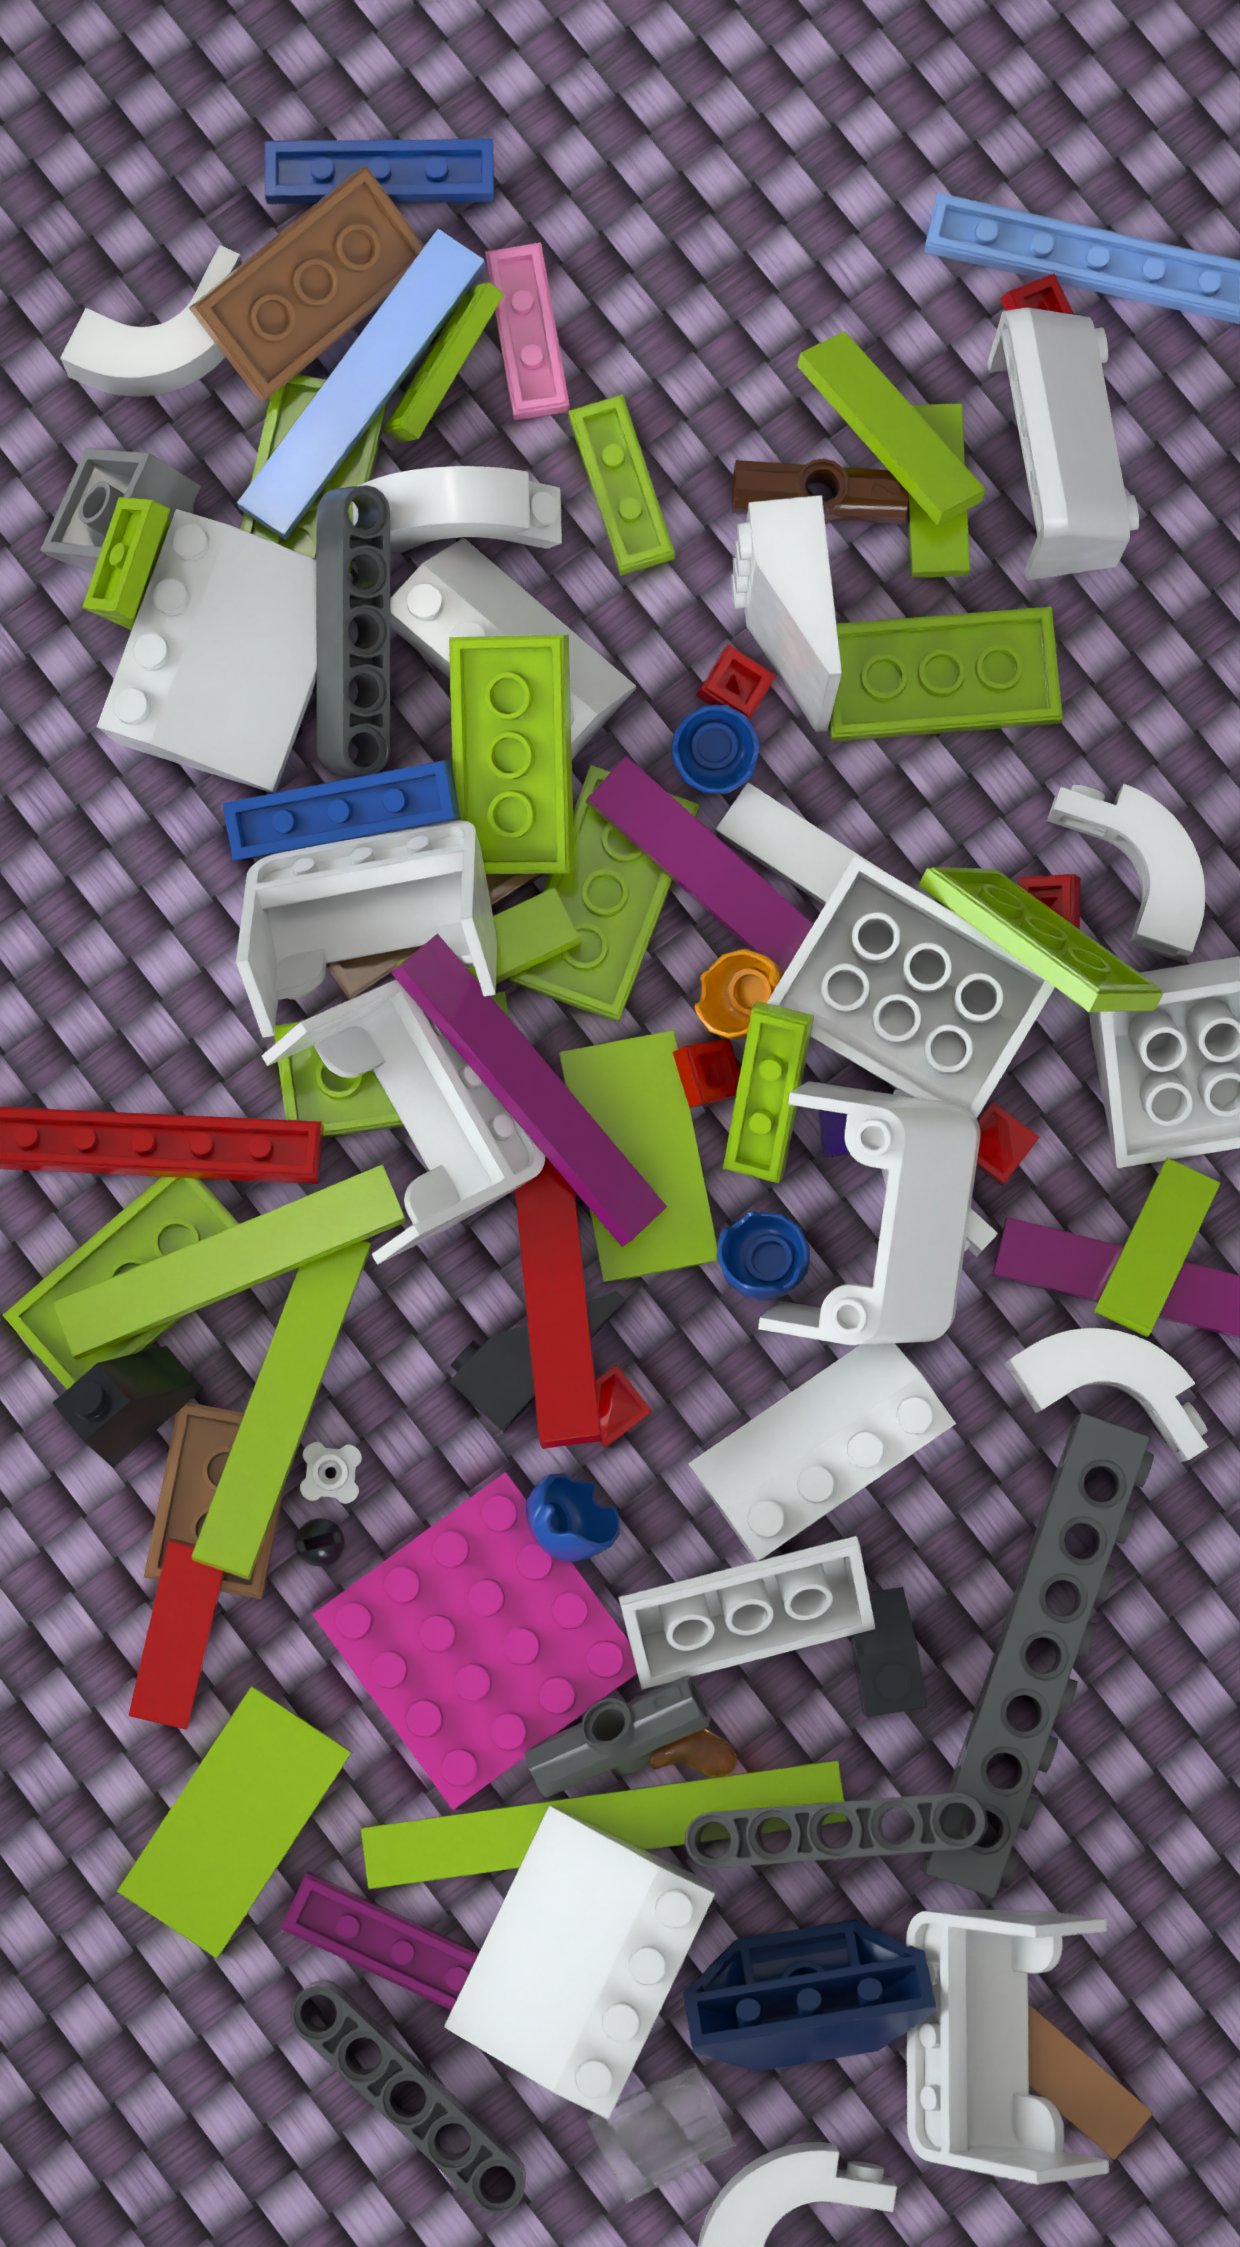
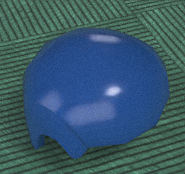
(715, 749)
(763, 1255)
(569, 1520)

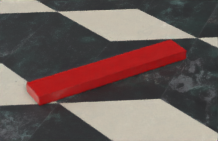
(160, 1145)
(557, 1311)

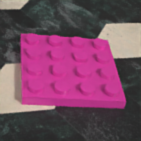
(477, 1642)

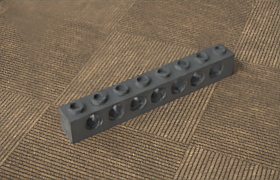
(1088, 1446)

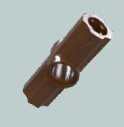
(857, 492)

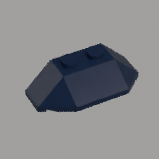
(808, 1996)

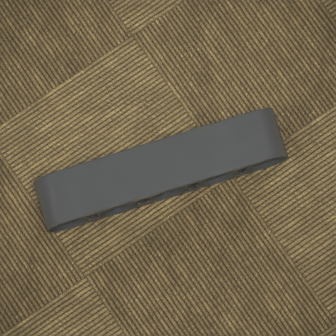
(370, 609)
(806, 1823)
(418, 2125)

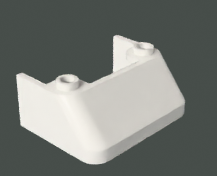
(1065, 440)
(362, 902)
(451, 1115)
(923, 1226)
(972, 2055)

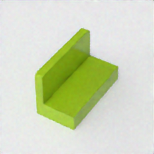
(127, 560)

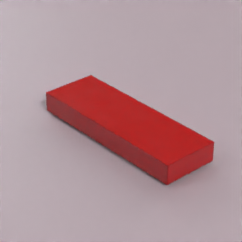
(176, 1638)

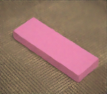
(528, 332)

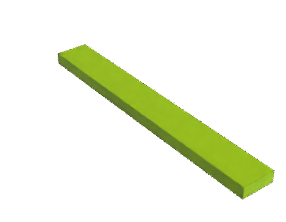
(642, 1816)

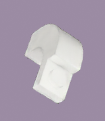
(149, 358)
(469, 503)
(1159, 851)
(1118, 1361)
(785, 2180)

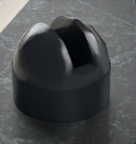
(324, 1555)

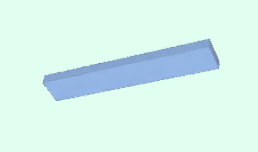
(1085, 257)
(361, 384)

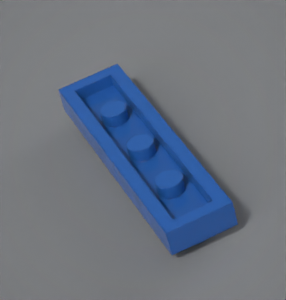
(404, 168)
(341, 810)

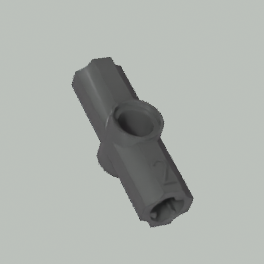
(618, 1736)

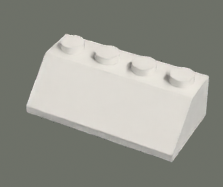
(471, 597)
(820, 1445)
(748, 1612)

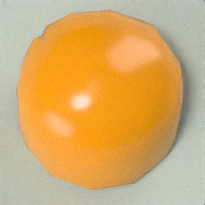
(732, 990)

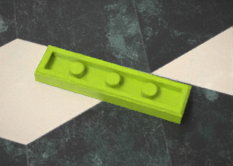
(891, 428)

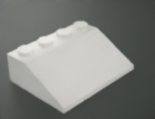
(789, 600)
(219, 654)
(911, 990)
(1173, 1070)
(580, 1960)

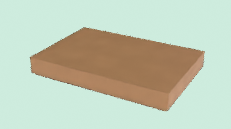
(192, 1472)

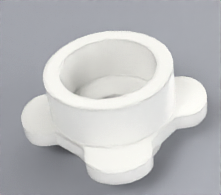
(343, 1484)

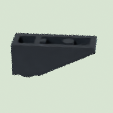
(500, 1372)

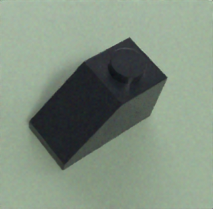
(126, 1400)
(888, 1658)

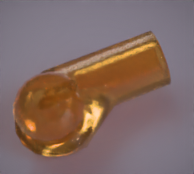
(699, 1750)

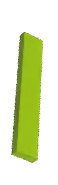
(228, 1262)
(279, 1411)

